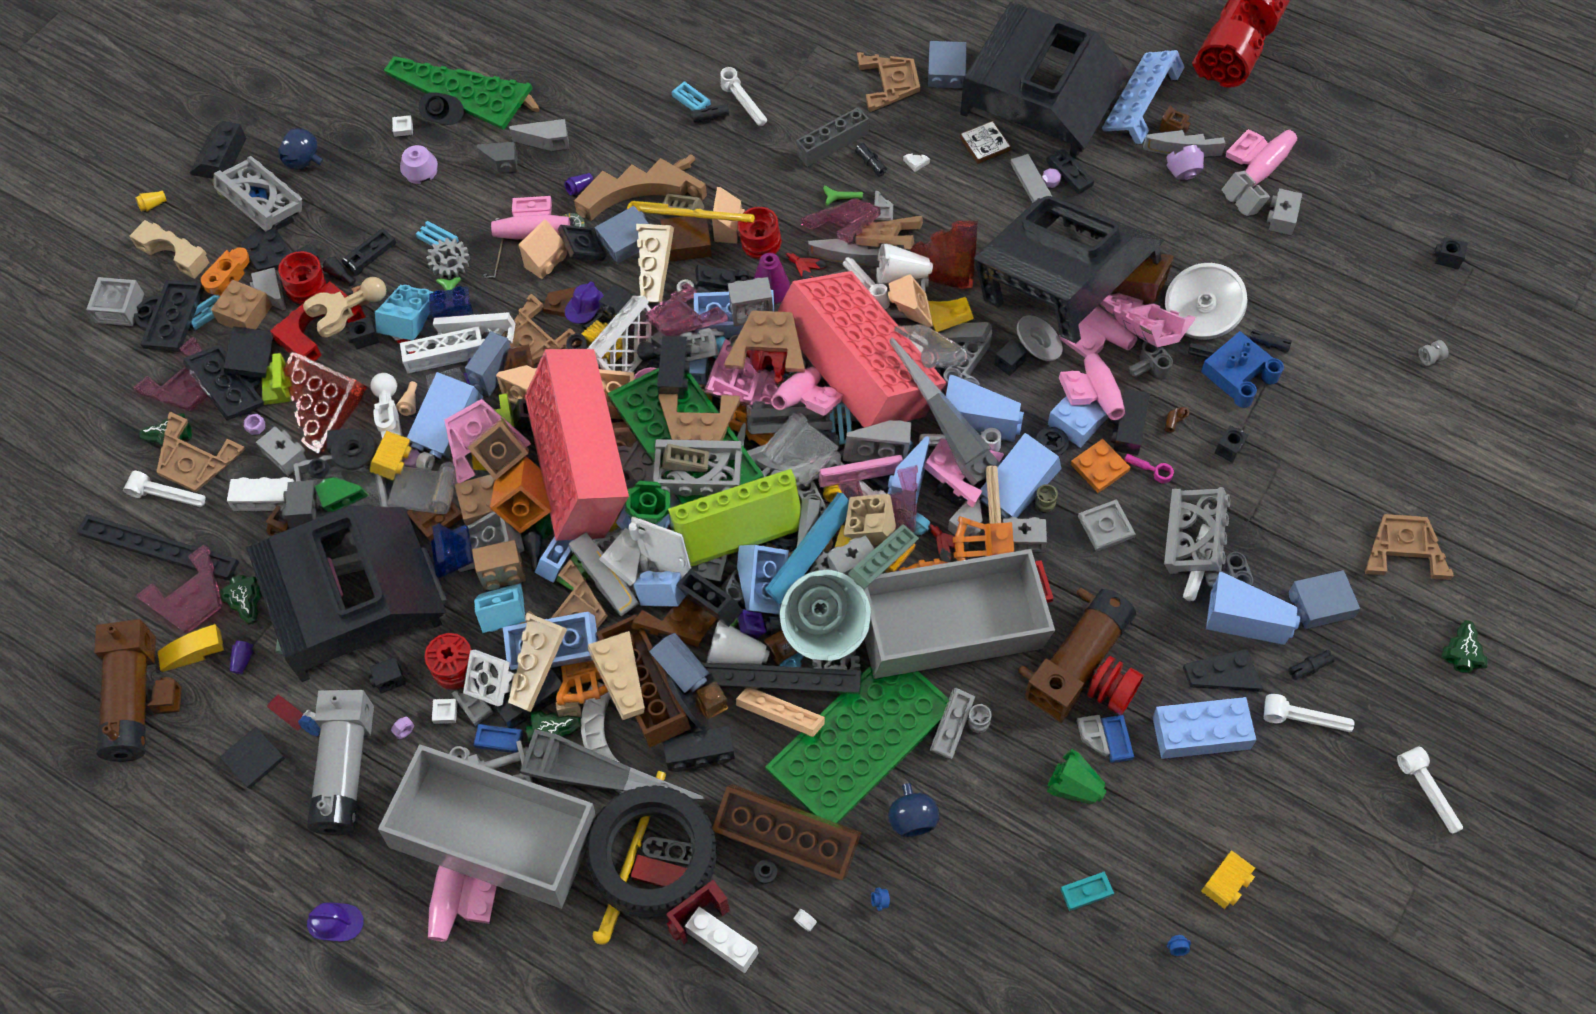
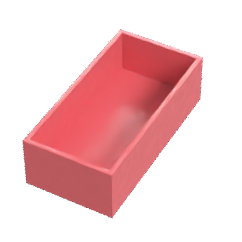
(849, 345)
(575, 444)

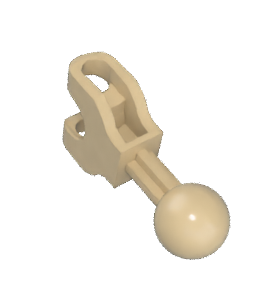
(338, 308)

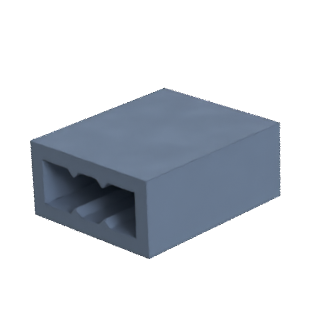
(946, 64)
(620, 234)
(487, 362)
(1324, 599)
(680, 663)

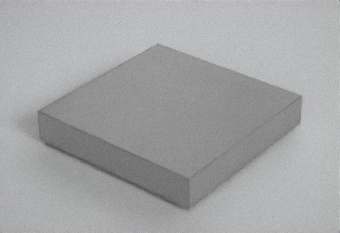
(1106, 525)

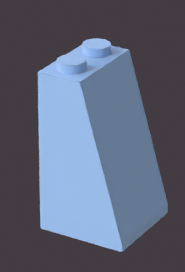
(443, 400)
(985, 408)
(1022, 474)
(1249, 612)

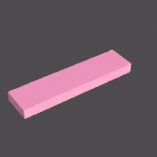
(859, 470)

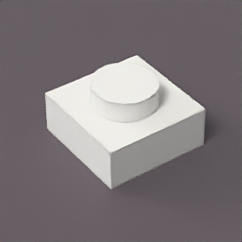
(402, 126)
(444, 711)

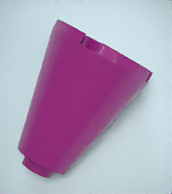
(771, 267)

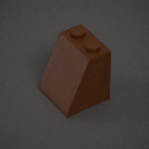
(1147, 280)

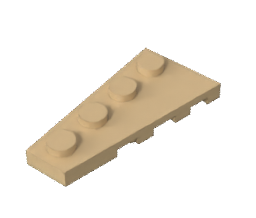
(654, 250)
(538, 651)
(619, 673)

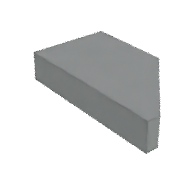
(886, 208)
(474, 708)
(1093, 733)

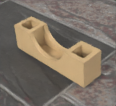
(153, 238)

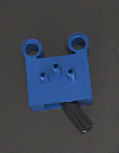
(1236, 365)

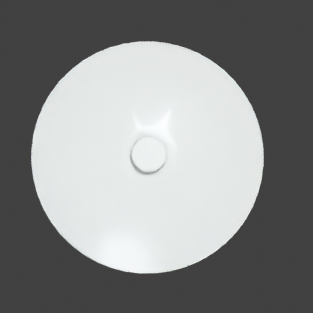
(1210, 295)

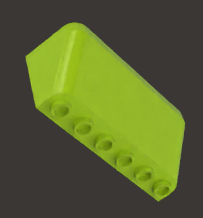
(738, 517)

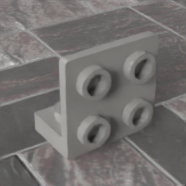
(703, 343)

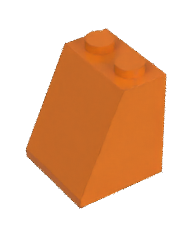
(520, 495)

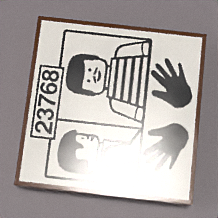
(985, 142)

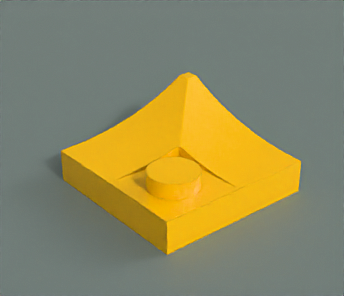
(949, 313)

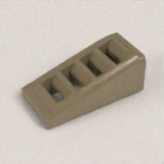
(692, 202)
(684, 465)

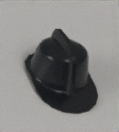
(441, 108)

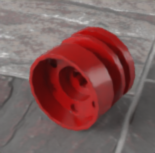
(761, 235)
(301, 276)
(448, 672)
(1115, 685)

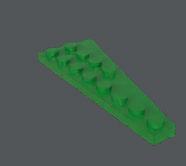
(481, 96)

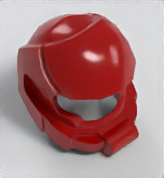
(762, 358)

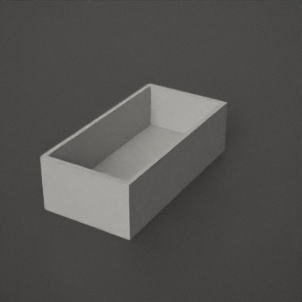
(956, 613)
(489, 825)

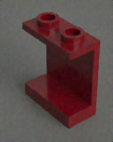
(682, 912)

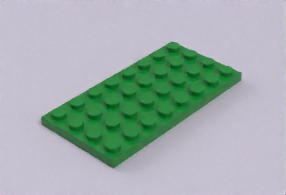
(641, 411)
(859, 742)

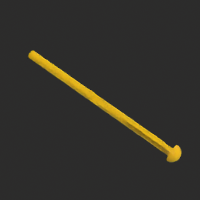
(663, 209)
(611, 914)

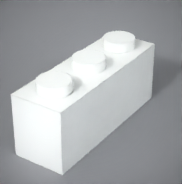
(257, 494)
(721, 939)

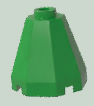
(647, 502)
(1076, 780)

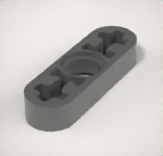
(658, 855)

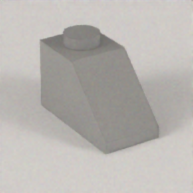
(269, 282)
(969, 513)

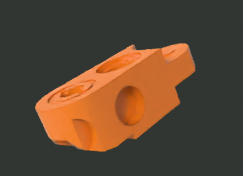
(224, 270)

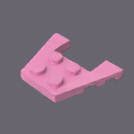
(467, 426)
(945, 468)

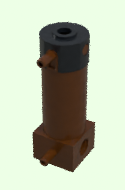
(124, 653)
(1060, 680)

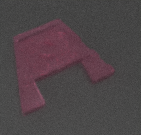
(851, 215)
(677, 317)
(181, 389)
(903, 502)
(193, 600)

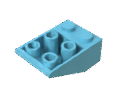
(403, 312)
(500, 608)

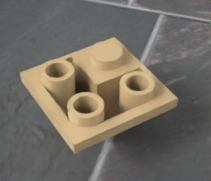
(870, 517)

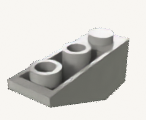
(544, 135)

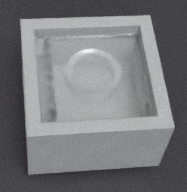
(748, 297)
(115, 301)

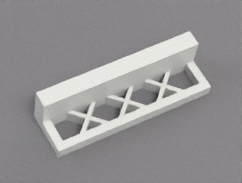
(487, 322)
(442, 353)

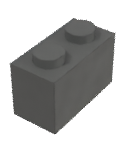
(300, 503)

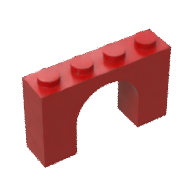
(290, 331)

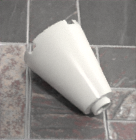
(899, 263)
(735, 647)

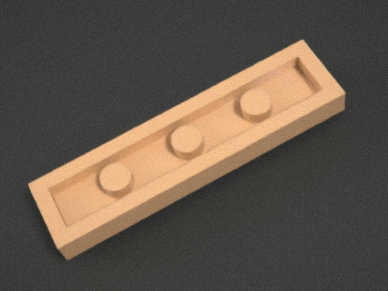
(780, 711)

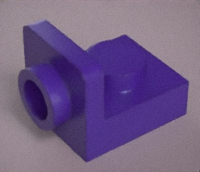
(751, 623)

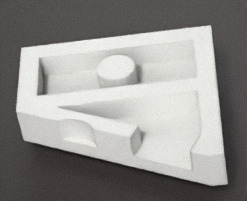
(623, 557)

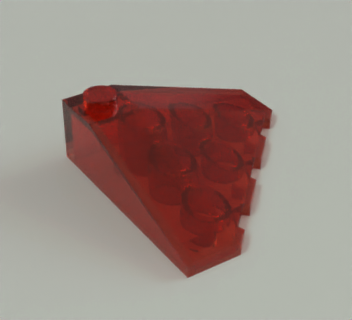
(951, 254)
(322, 398)

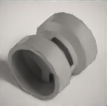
(1437, 351)
(981, 714)

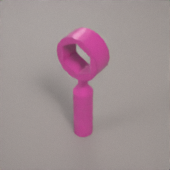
(1146, 466)

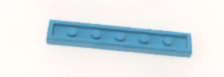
(809, 548)

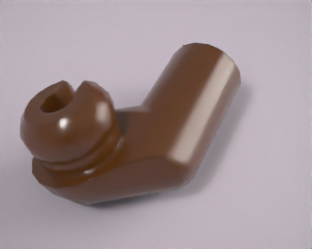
(1174, 417)

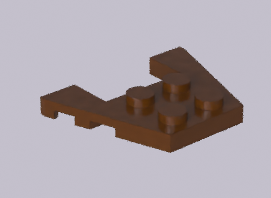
(686, 620)

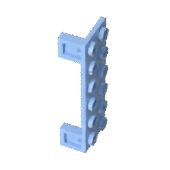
(1140, 91)

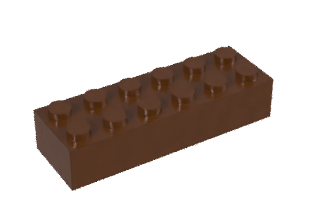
(662, 712)
(786, 831)

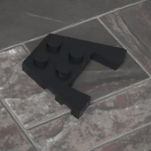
(268, 248)

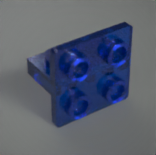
(450, 302)
(451, 549)

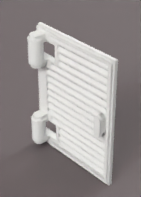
(661, 546)

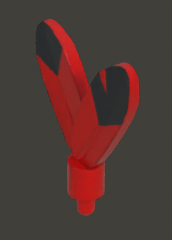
(805, 264)
(944, 541)

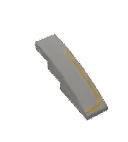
(1175, 141)
(837, 250)
(605, 579)

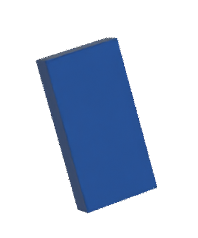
(497, 738)
(1117, 739)

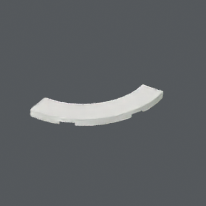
(593, 726)

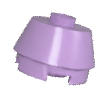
(1186, 163)
(418, 164)

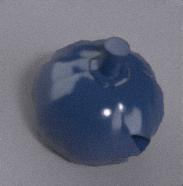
(299, 149)
(912, 813)

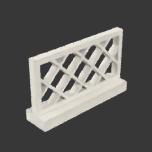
(614, 330)

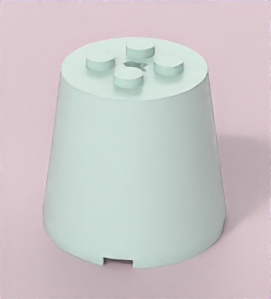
(837, 627)

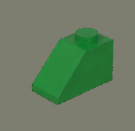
(338, 494)

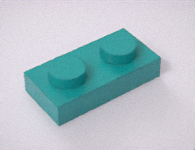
(1086, 891)

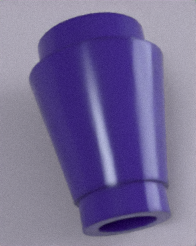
(577, 184)
(240, 656)

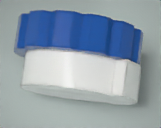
(308, 723)

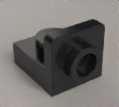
(947, 491)

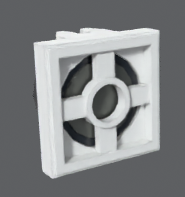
(487, 676)

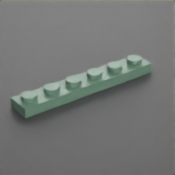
(883, 556)

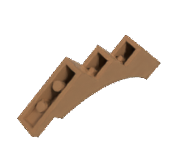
(634, 182)

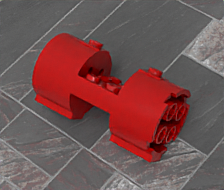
(1237, 40)

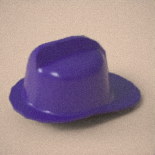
(583, 303)
(335, 922)

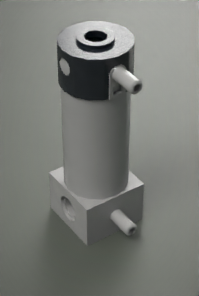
(344, 722)

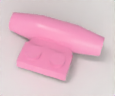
(1260, 155)
(527, 215)
(1096, 329)
(1094, 385)
(804, 388)
(460, 895)

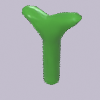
(833, 195)
(448, 285)

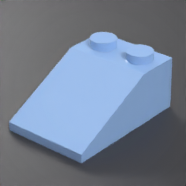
(1077, 420)
(917, 457)
(756, 569)

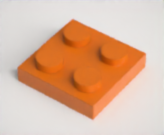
(1100, 465)

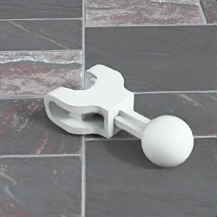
(385, 413)

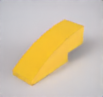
(190, 648)

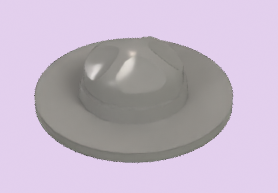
(1039, 338)

